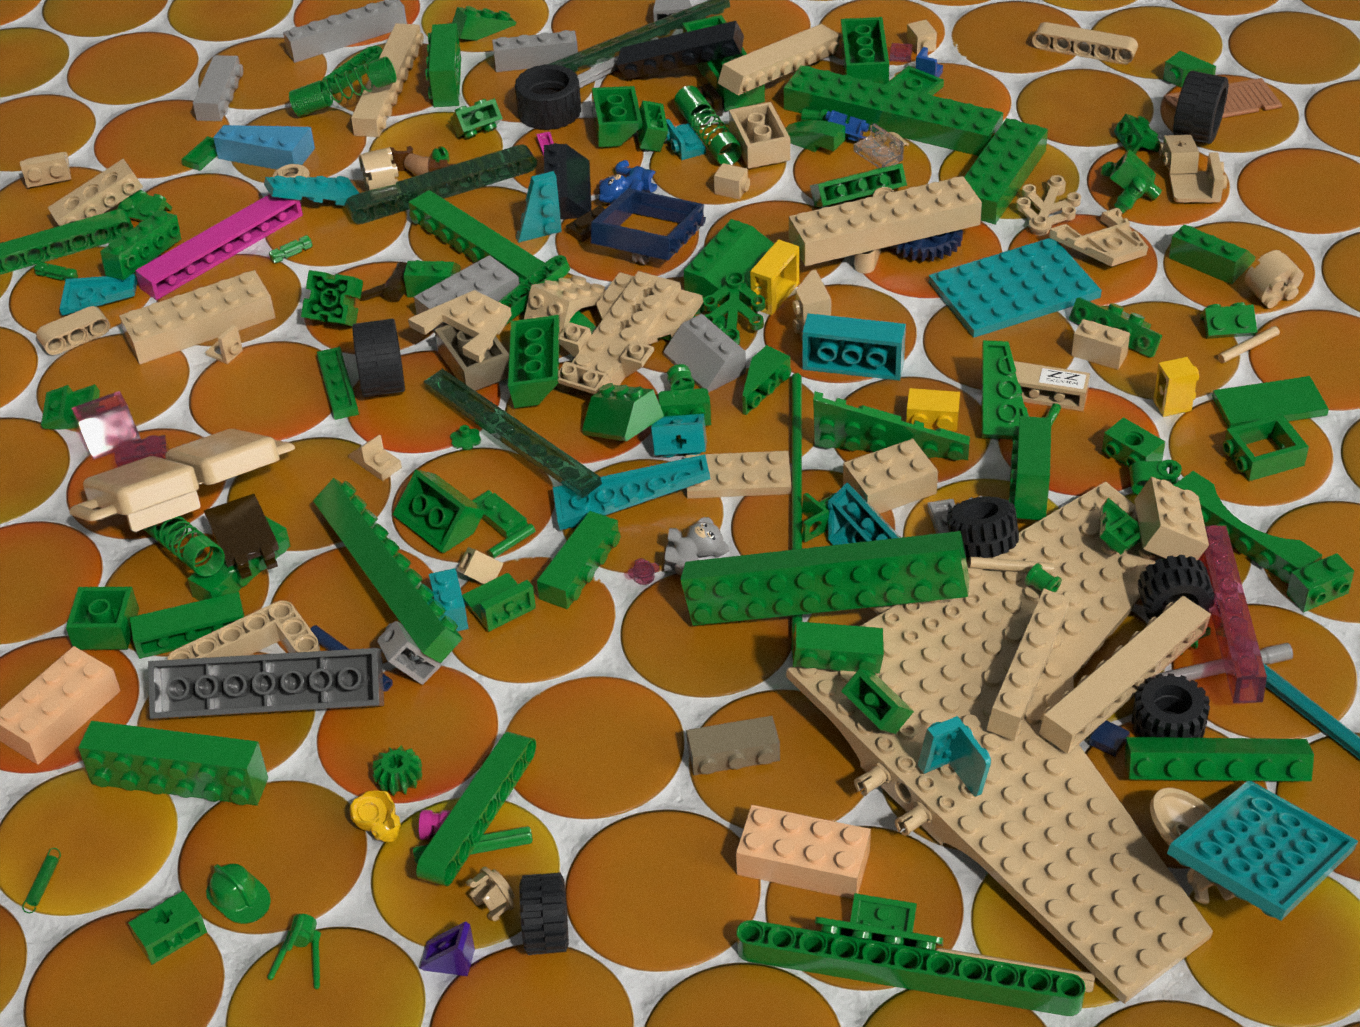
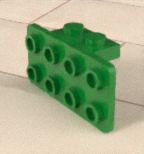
(881, 918)

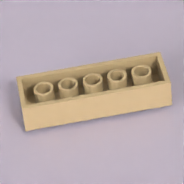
(197, 316)

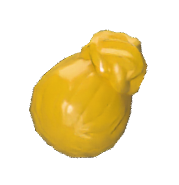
(376, 813)

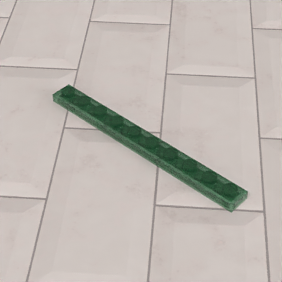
(643, 34)
(513, 433)

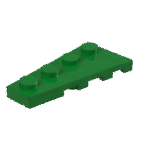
(1000, 391)

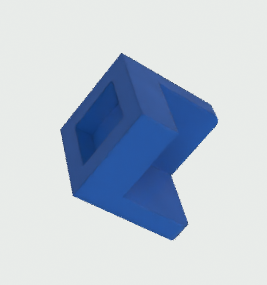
(928, 64)

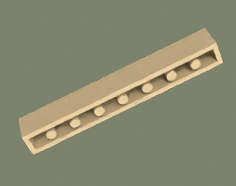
(779, 59)
(377, 105)
(1119, 677)

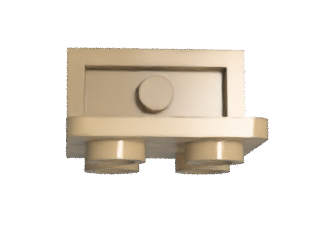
(46, 169)
(1200, 186)

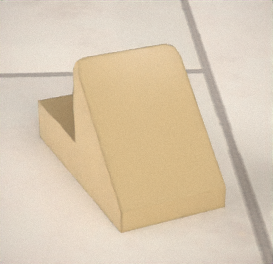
(376, 459)

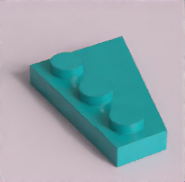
(541, 209)
(95, 291)

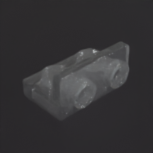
(880, 147)

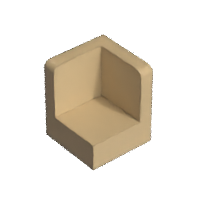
(479, 566)

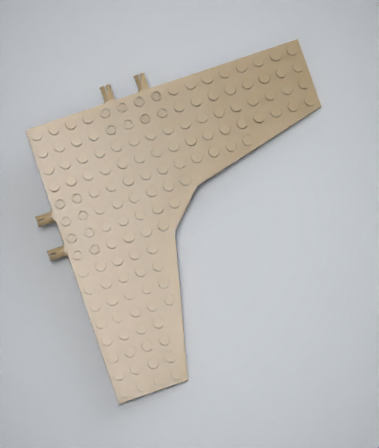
(1044, 815)

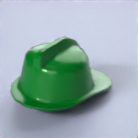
(238, 894)

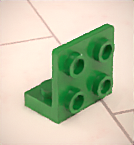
(500, 601)

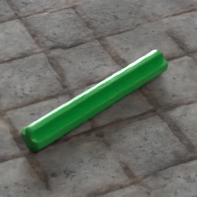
(492, 841)

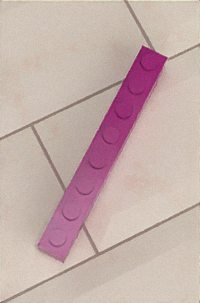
(216, 245)

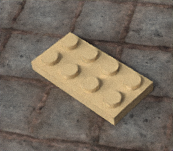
(744, 475)

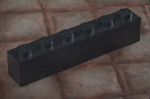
(680, 50)

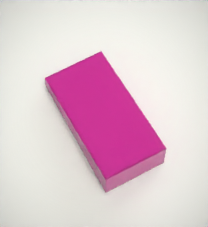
(544, 139)

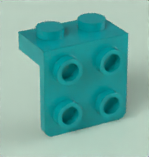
(955, 745)

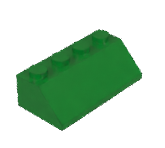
(533, 359)

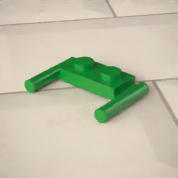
(505, 520)

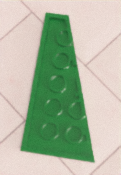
(872, 430)

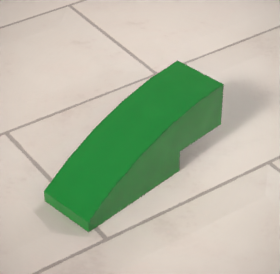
(816, 134)

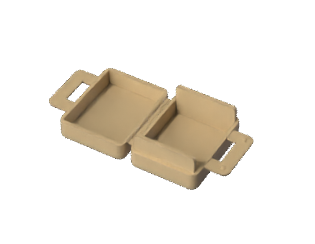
(166, 488)

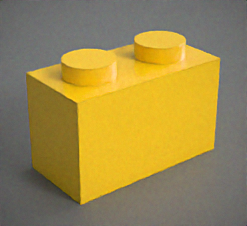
(1175, 386)
(933, 408)

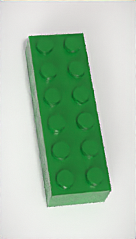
(713, 68)
(1006, 166)
(174, 763)

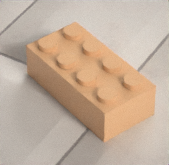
(56, 704)
(803, 851)

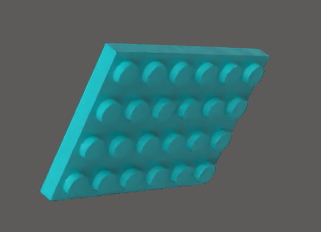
(1013, 286)
(1263, 849)

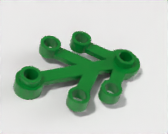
(735, 284)

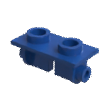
(854, 128)

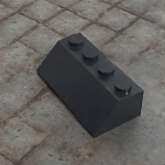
(572, 178)

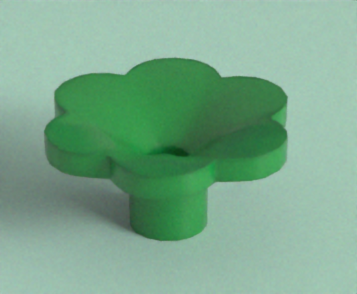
(465, 438)

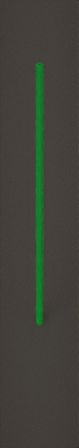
(796, 473)

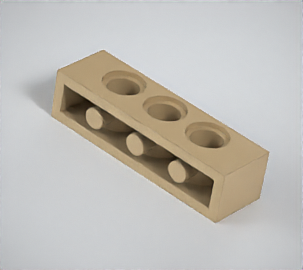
(97, 194)

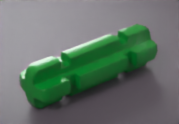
(290, 249)
(55, 271)

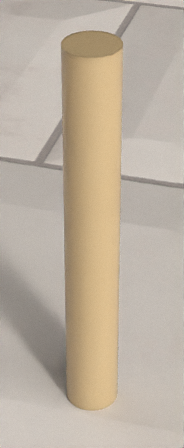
(1248, 344)
(1007, 565)

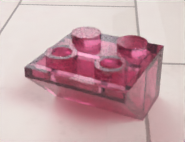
(105, 423)

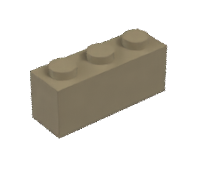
(733, 745)

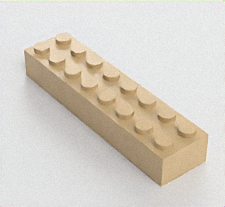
(884, 220)

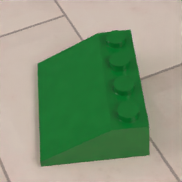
(732, 249)

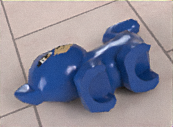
(615, 185)

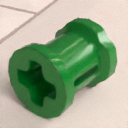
(1041, 579)

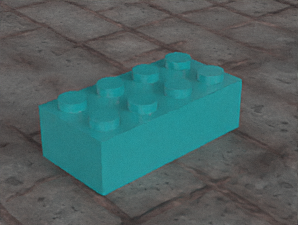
(853, 346)

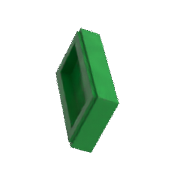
(201, 154)

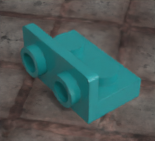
(684, 141)

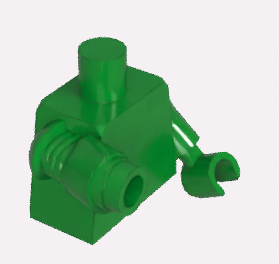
(1133, 177)

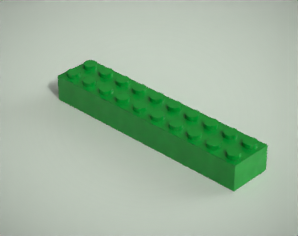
(894, 109)
(826, 578)

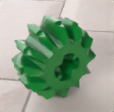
(397, 770)

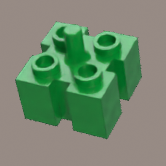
(332, 298)

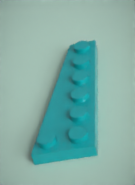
(629, 489)

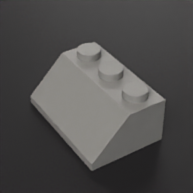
(707, 352)

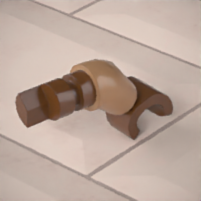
(414, 163)

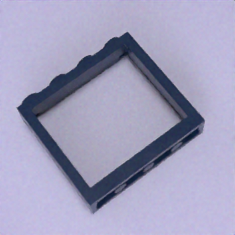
(608, 232)

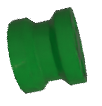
(680, 377)

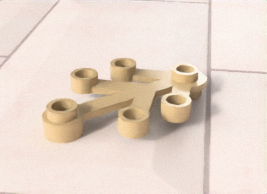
(1042, 223)

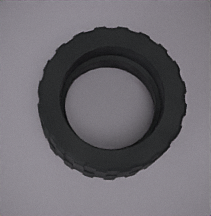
(548, 96)
(1201, 106)
(378, 357)

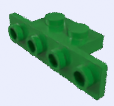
(1141, 336)

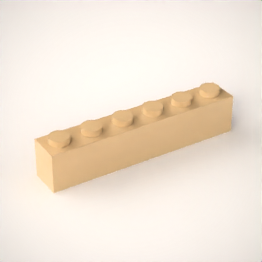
(1028, 664)

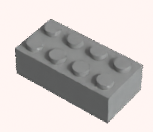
(484, 276)

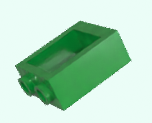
(1292, 446)

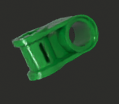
(1142, 471)

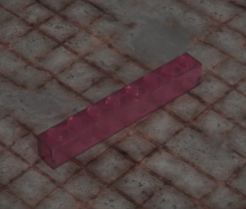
(1233, 620)

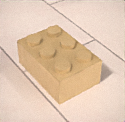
(760, 135)
(892, 476)
(1170, 520)

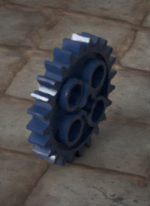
(931, 246)

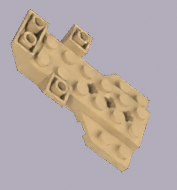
(633, 316)

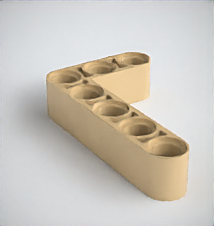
(253, 633)

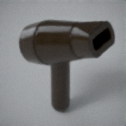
(392, 289)

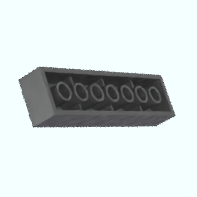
(265, 683)

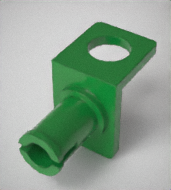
(817, 513)

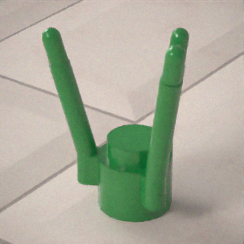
(300, 935)

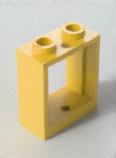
(776, 275)

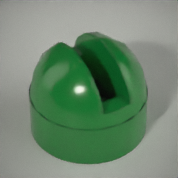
(440, 153)

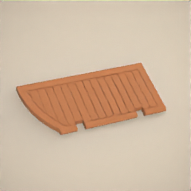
(1242, 98)

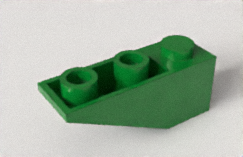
(477, 24)
(765, 374)

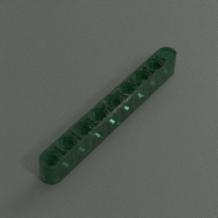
(443, 182)

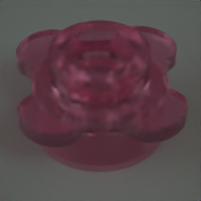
(643, 571)

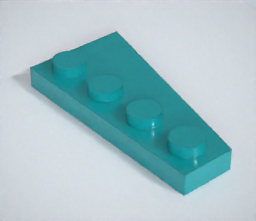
(313, 188)

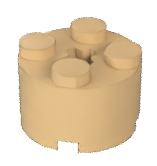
(378, 169)
(1274, 278)

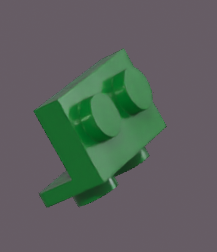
(1136, 133)
(142, 206)
(1229, 320)

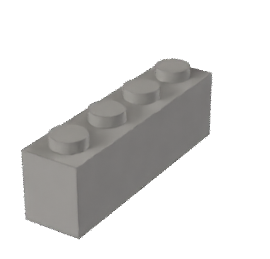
(533, 50)
(217, 88)

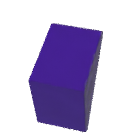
(450, 951)

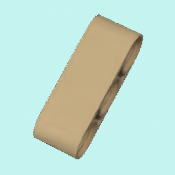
(73, 330)

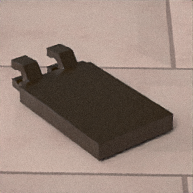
(243, 533)

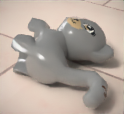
(701, 540)

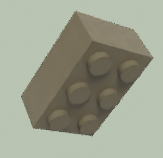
(473, 374)

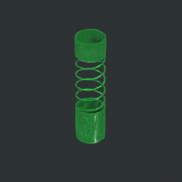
(317, 94)
(697, 113)
(172, 531)

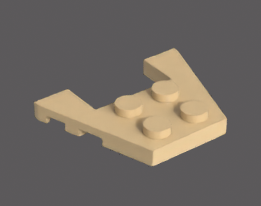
(1109, 245)
(471, 314)

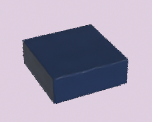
(1109, 738)

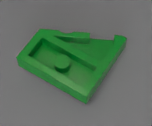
(1118, 528)

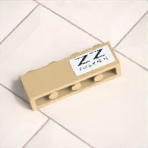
(1052, 385)

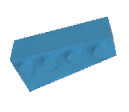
(264, 145)

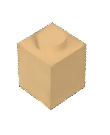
(921, 35)
(731, 181)

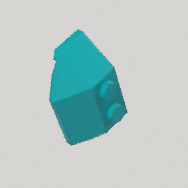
(855, 519)

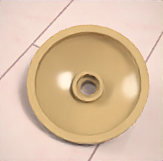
(1175, 812)

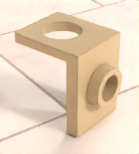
(229, 345)

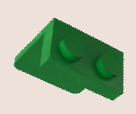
(686, 403)

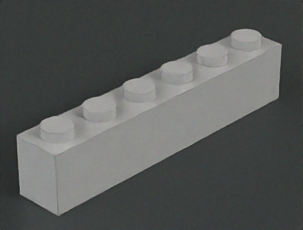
(343, 29)

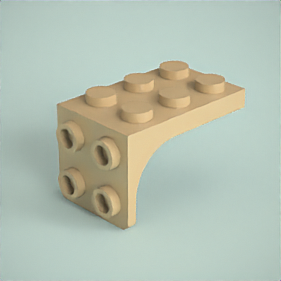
(562, 298)

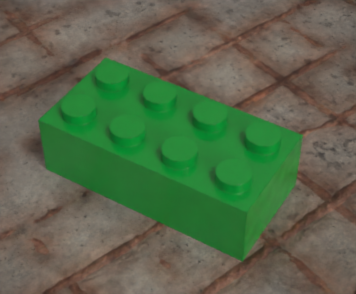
(865, 49)
(444, 65)
(1030, 467)

